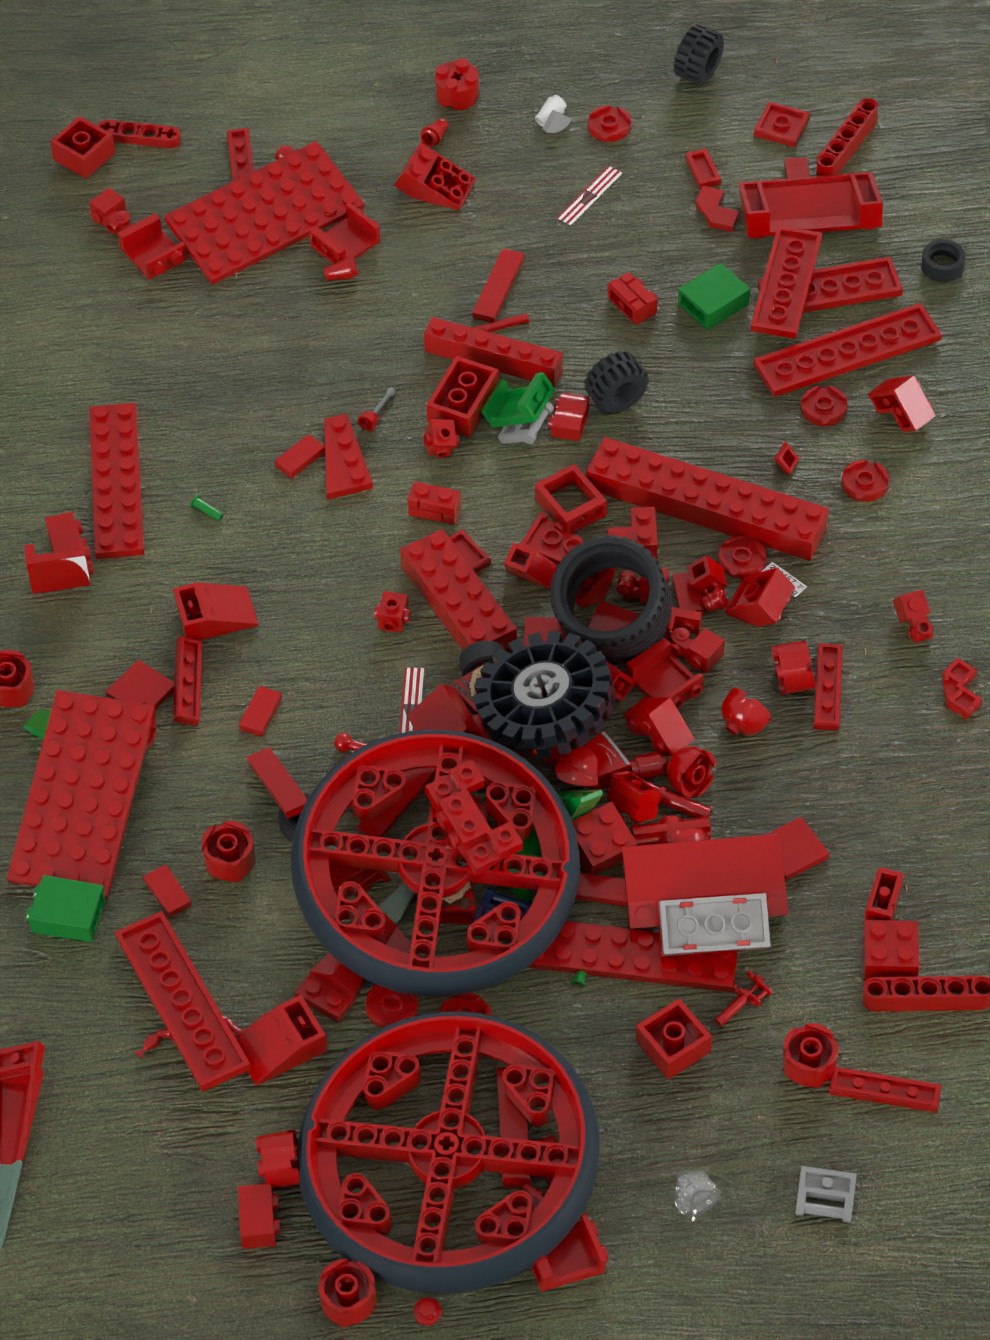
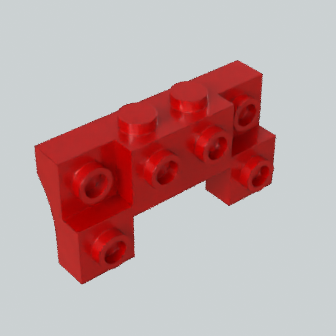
(466, 824)

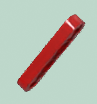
(169, 137)

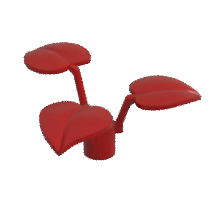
(574, 768)

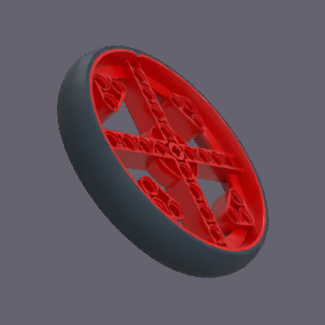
(357, 943)
(500, 1253)

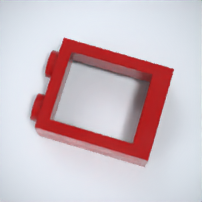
(579, 517)

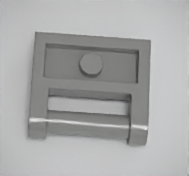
(521, 433)
(829, 1186)

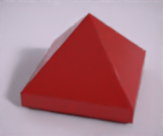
(786, 458)

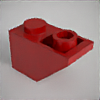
(530, 565)

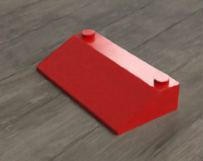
(811, 204)
(702, 871)

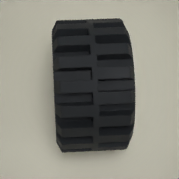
(698, 54)
(616, 382)

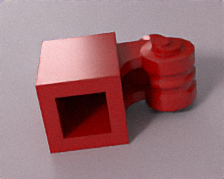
(110, 211)
(710, 580)
(634, 587)
(914, 609)
(700, 652)

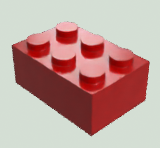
(462, 394)

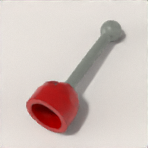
(369, 419)

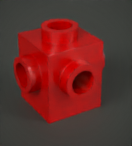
(440, 438)
(392, 611)

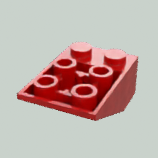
(434, 179)
(213, 609)
(282, 1040)

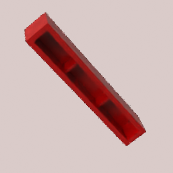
(492, 350)

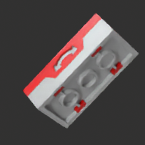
(713, 925)

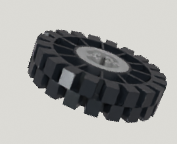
(576, 687)

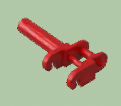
(743, 997)

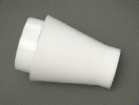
(553, 103)

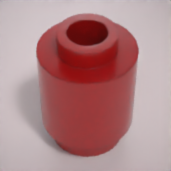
(648, 765)

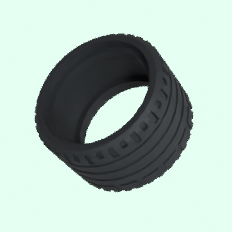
(604, 554)

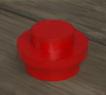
(427, 1311)

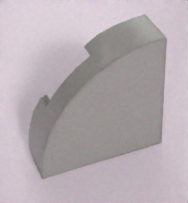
(556, 122)

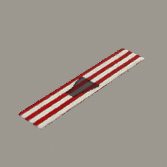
(590, 195)
(411, 696)

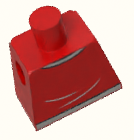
(609, 759)

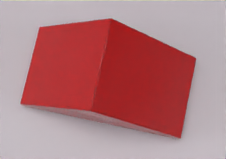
(595, 588)

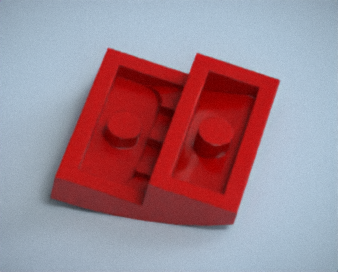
(611, 618)

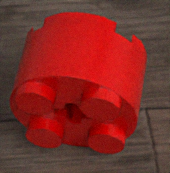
(457, 84)
(793, 667)
(15, 679)
(228, 851)
(810, 1055)
(278, 1158)
(347, 1292)

